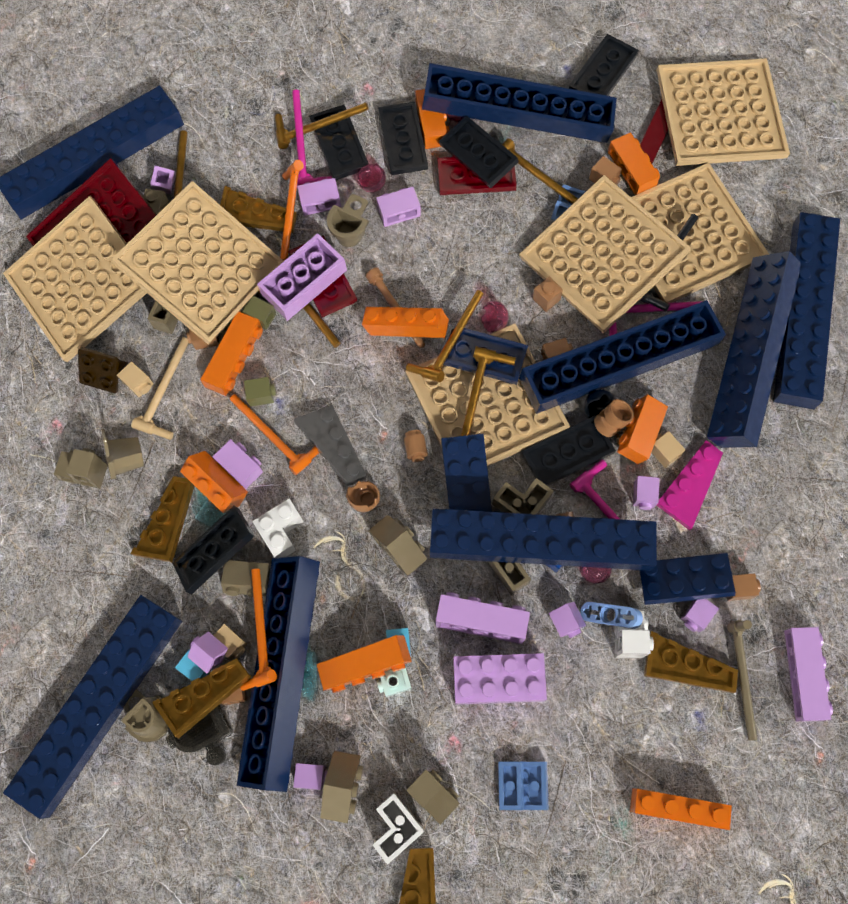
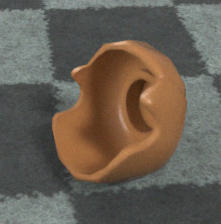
(363, 496)

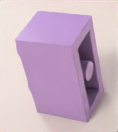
(319, 196)
(398, 206)
(238, 463)

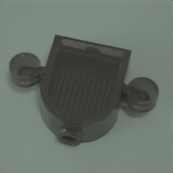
(204, 736)

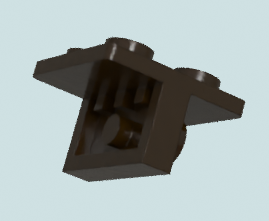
(99, 370)

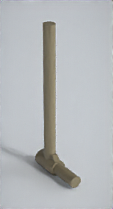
(737, 628)

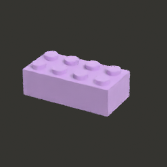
(302, 276)
(482, 619)
(499, 679)

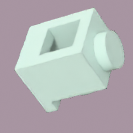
(402, 685)

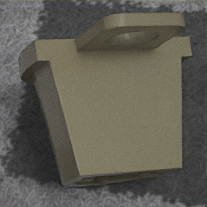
(347, 223)
(122, 454)
(144, 720)

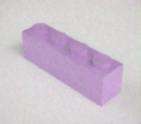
(808, 674)

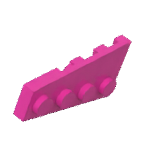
(690, 487)

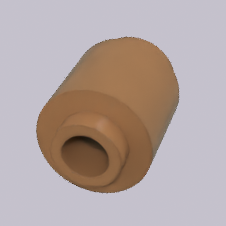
(415, 445)

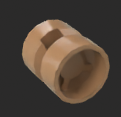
(614, 418)

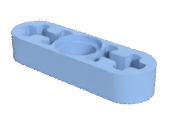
(619, 612)

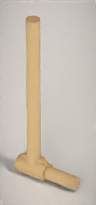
(145, 422)

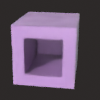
(163, 179)
(646, 492)
(699, 615)
(567, 620)
(207, 652)
(309, 776)

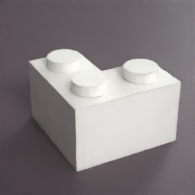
(275, 525)
(633, 642)
(402, 831)

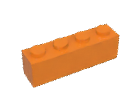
(405, 322)
(232, 353)
(363, 663)
(680, 808)

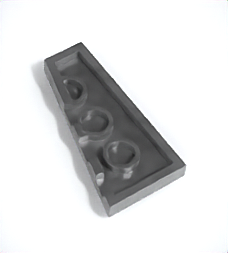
(332, 442)

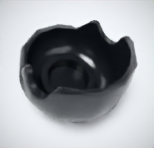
(597, 401)

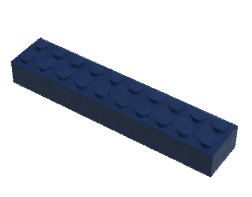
(519, 103)
(83, 153)
(806, 337)
(754, 351)
(621, 356)
(543, 539)
(275, 706)
(92, 708)

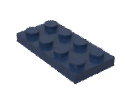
(463, 351)
(466, 473)
(688, 579)

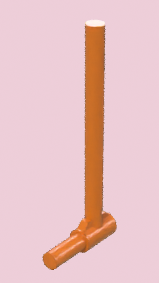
(292, 173)
(297, 462)
(265, 674)

